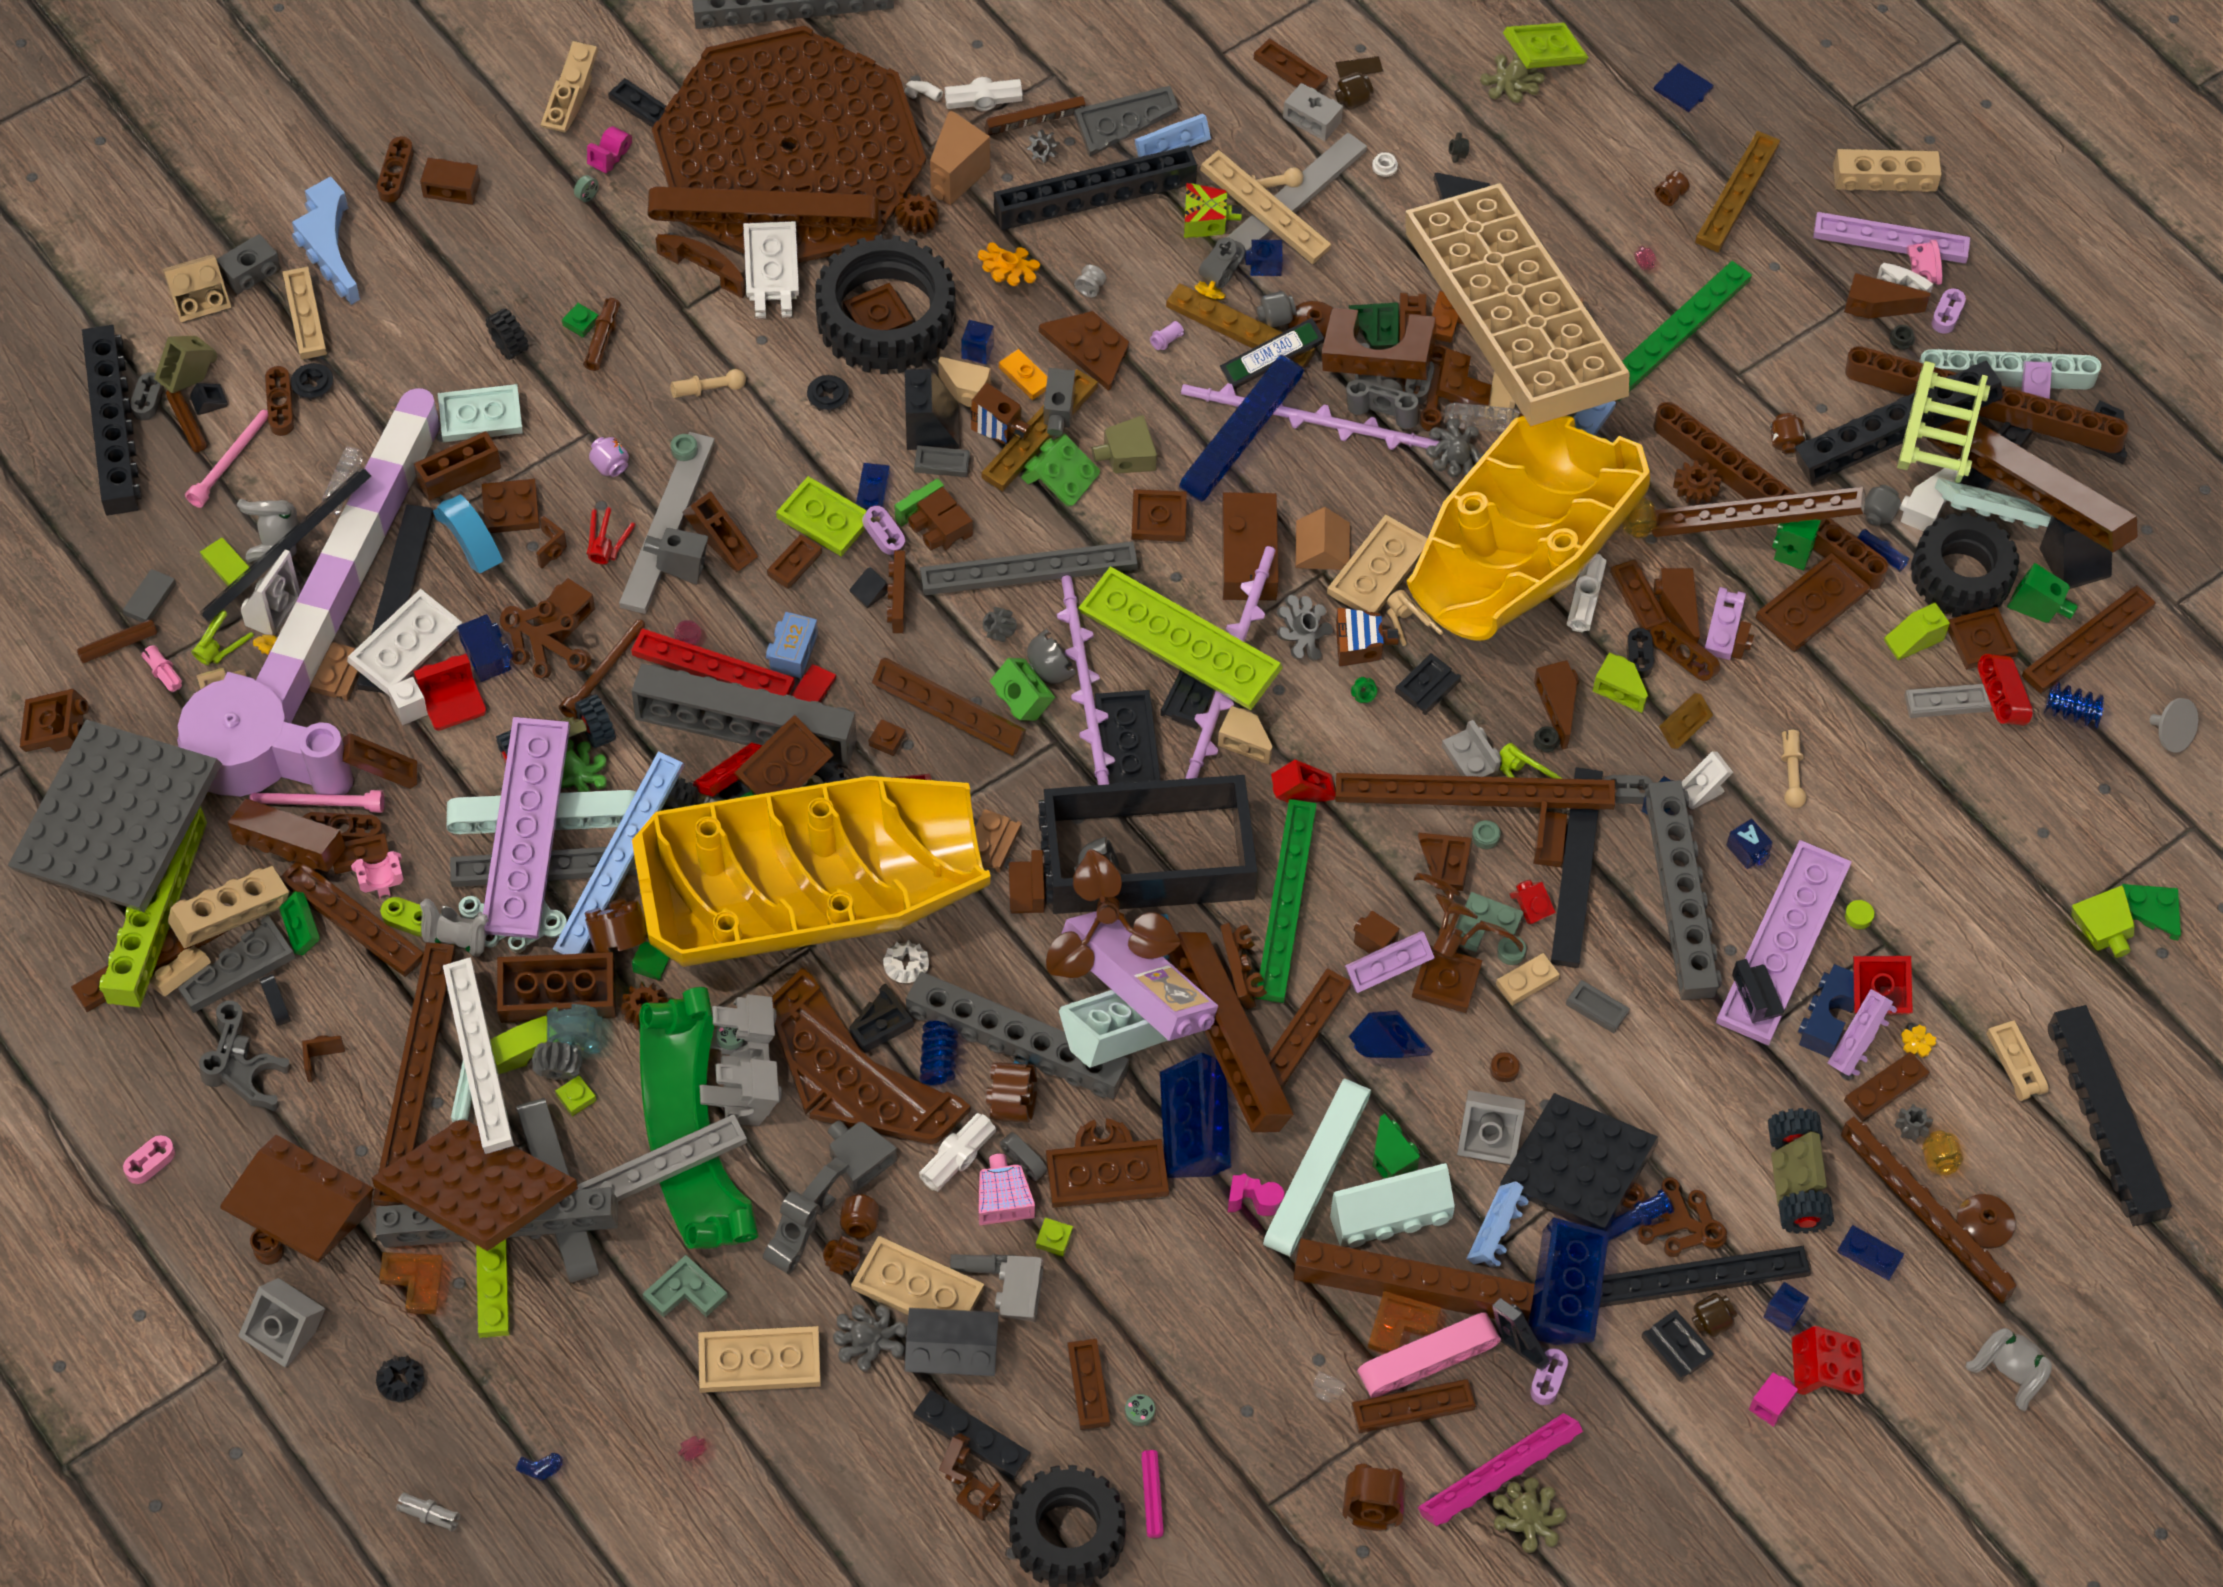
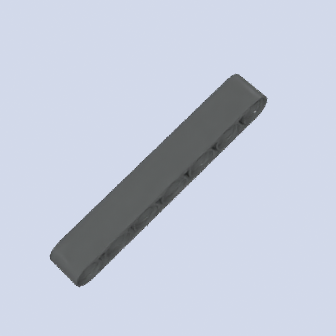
(544, 1145)

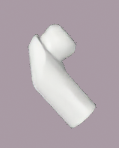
(925, 88)

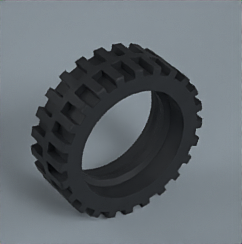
(885, 260)

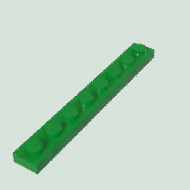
(1685, 322)
(1286, 899)

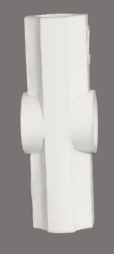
(983, 94)
(1585, 603)
(957, 1152)

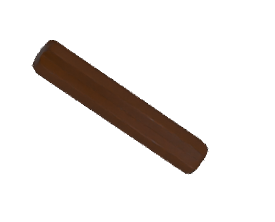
(186, 421)
(116, 641)

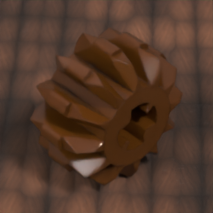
(917, 213)
(636, 998)

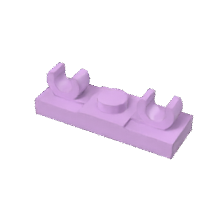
(1389, 961)
(1861, 1033)

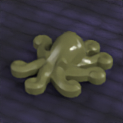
(1512, 78)
(1529, 1514)

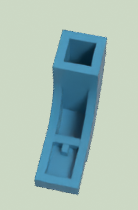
(469, 532)

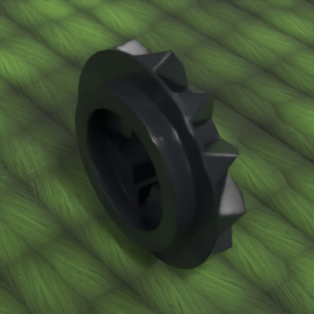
(319, 374)
(829, 384)
(400, 1391)

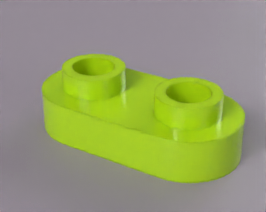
(404, 918)

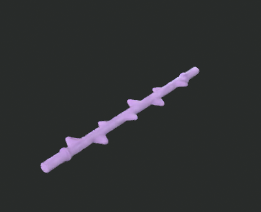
(1321, 417)
(1086, 677)
(1221, 702)

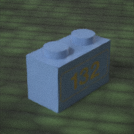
(792, 644)

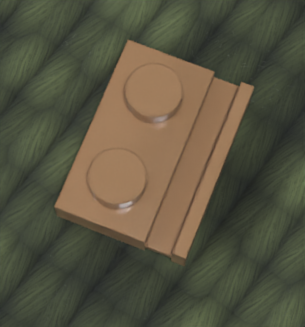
(335, 674)
(995, 838)

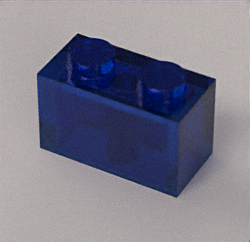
(484, 648)

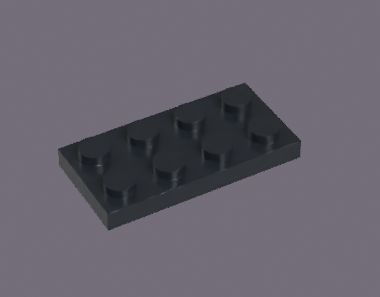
(1129, 736)

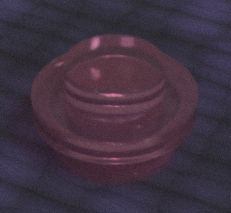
(1645, 258)
(688, 632)
(692, 1448)

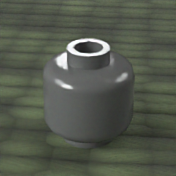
(1276, 309)
(1881, 505)

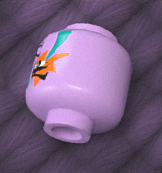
(608, 456)

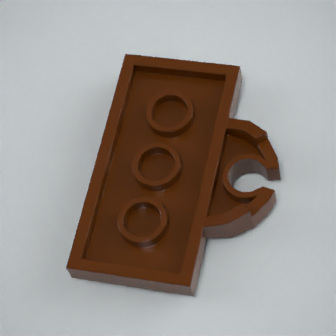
(1106, 1168)

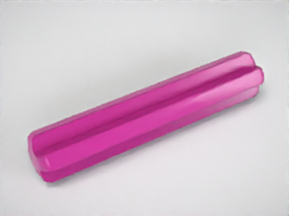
(1152, 1494)

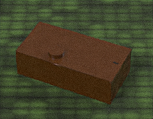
(1247, 529)
(540, 982)

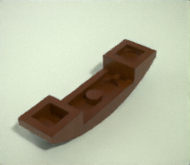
(678, 247)

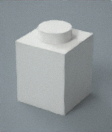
(407, 701)

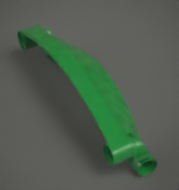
(672, 1068)

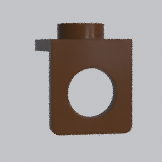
(554, 546)
(320, 1046)
(987, 1505)

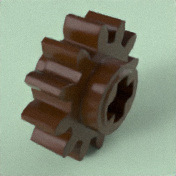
(1697, 482)

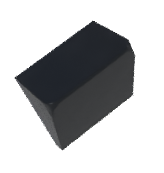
(207, 398)
(869, 588)

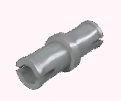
(428, 1511)

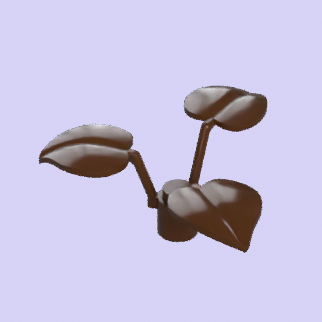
(1096, 879)
(1450, 936)

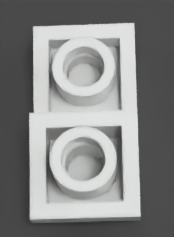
(1903, 277)

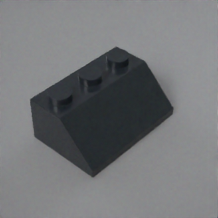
(951, 1341)

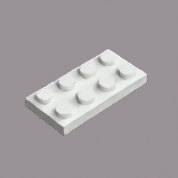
(404, 641)

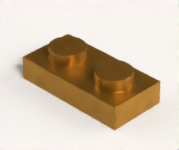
(1686, 720)

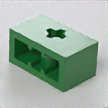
(1795, 542)

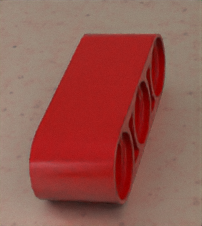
(2005, 689)

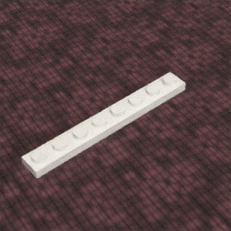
(478, 1056)

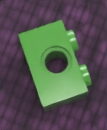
(1021, 689)

